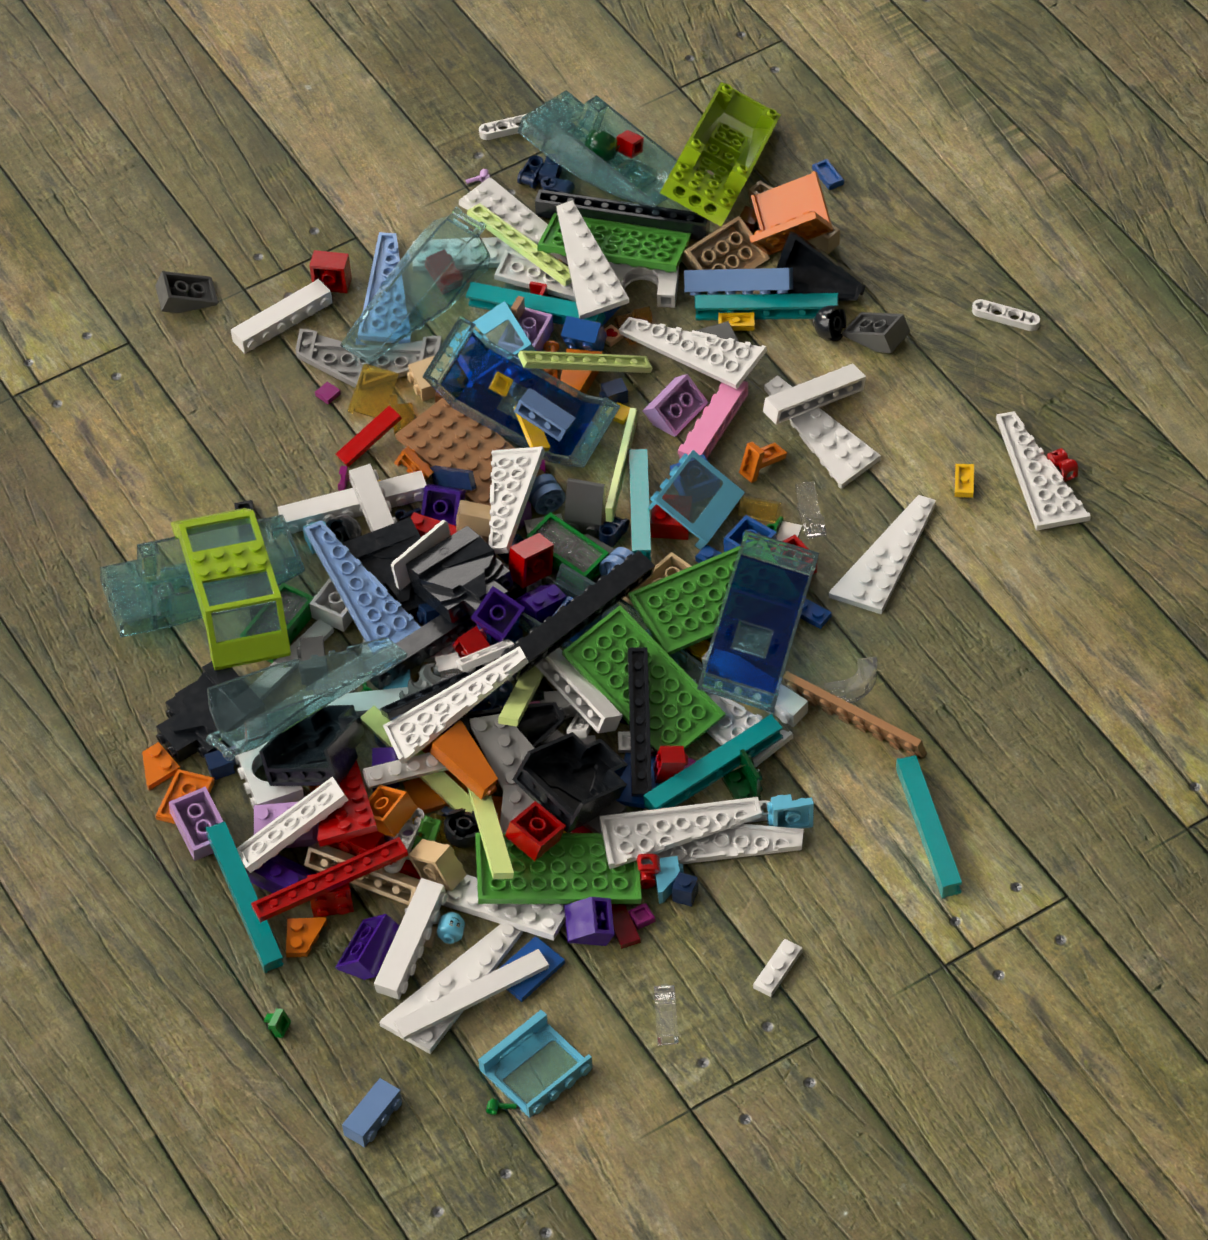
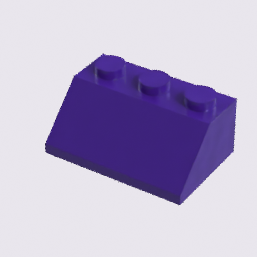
(278, 874)
(368, 947)

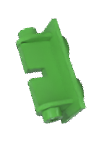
(429, 828)

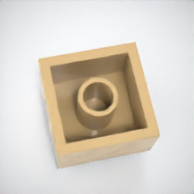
(437, 863)

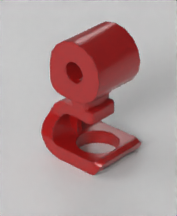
(1066, 465)
(648, 871)

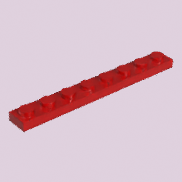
(329, 879)

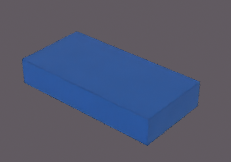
(828, 174)

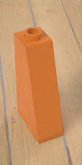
(579, 379)
(465, 760)

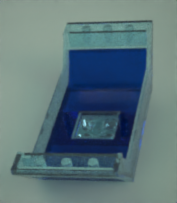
(463, 377)
(758, 621)

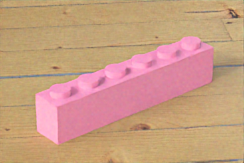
(714, 420)

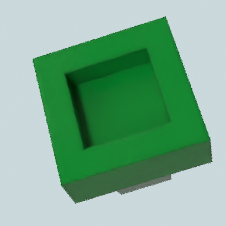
(278, 1022)

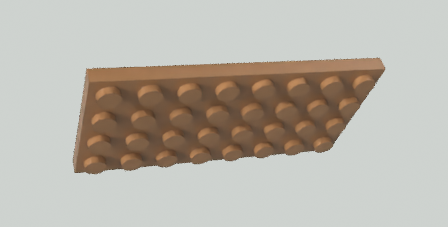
(455, 441)

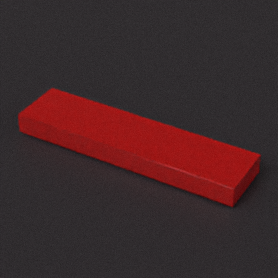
(368, 436)

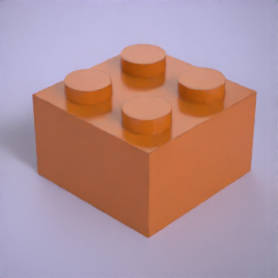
(391, 809)

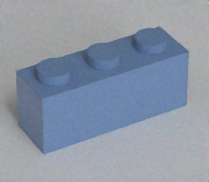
(544, 414)
(372, 1112)

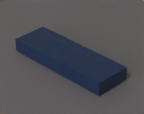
(453, 477)

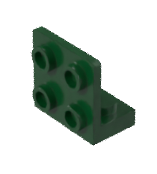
(744, 781)

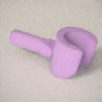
(482, 177)

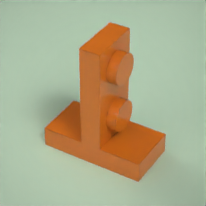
(758, 458)

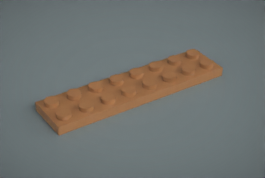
(849, 713)

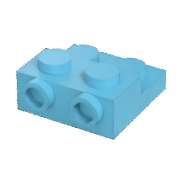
(789, 813)

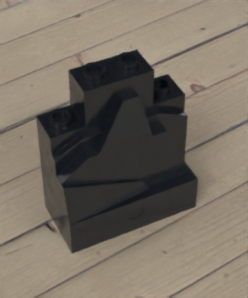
(379, 550)
(458, 574)
(190, 716)
(314, 748)
(572, 778)

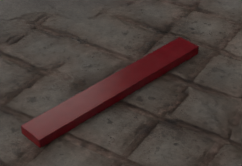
(623, 924)

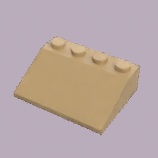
(725, 249)

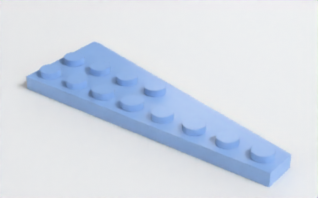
(384, 261)
(364, 596)

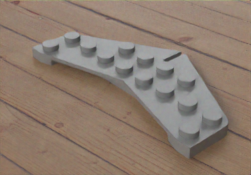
(338, 362)
(505, 751)

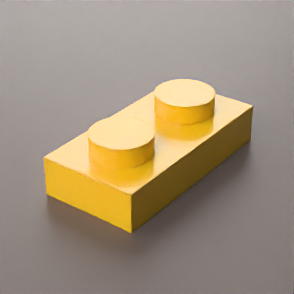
(738, 321)
(964, 480)

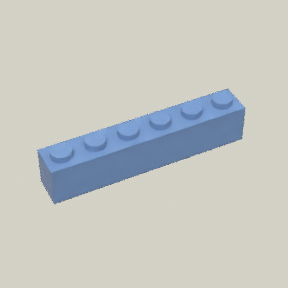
(738, 280)

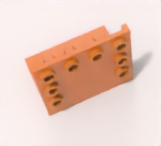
(790, 207)

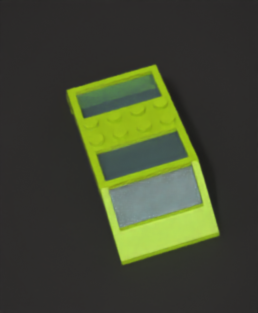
(234, 587)

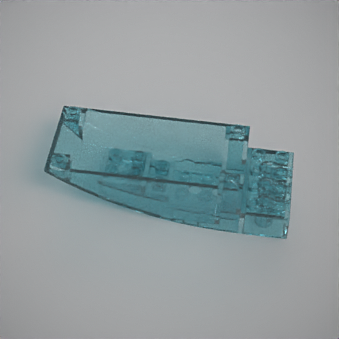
(560, 133)
(146, 590)

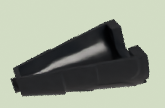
(817, 271)
(536, 724)

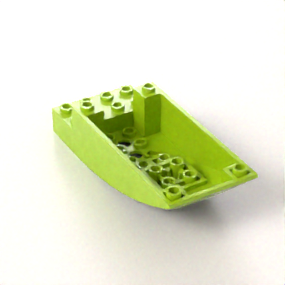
(728, 145)

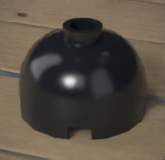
(830, 322)
(344, 527)
(461, 828)

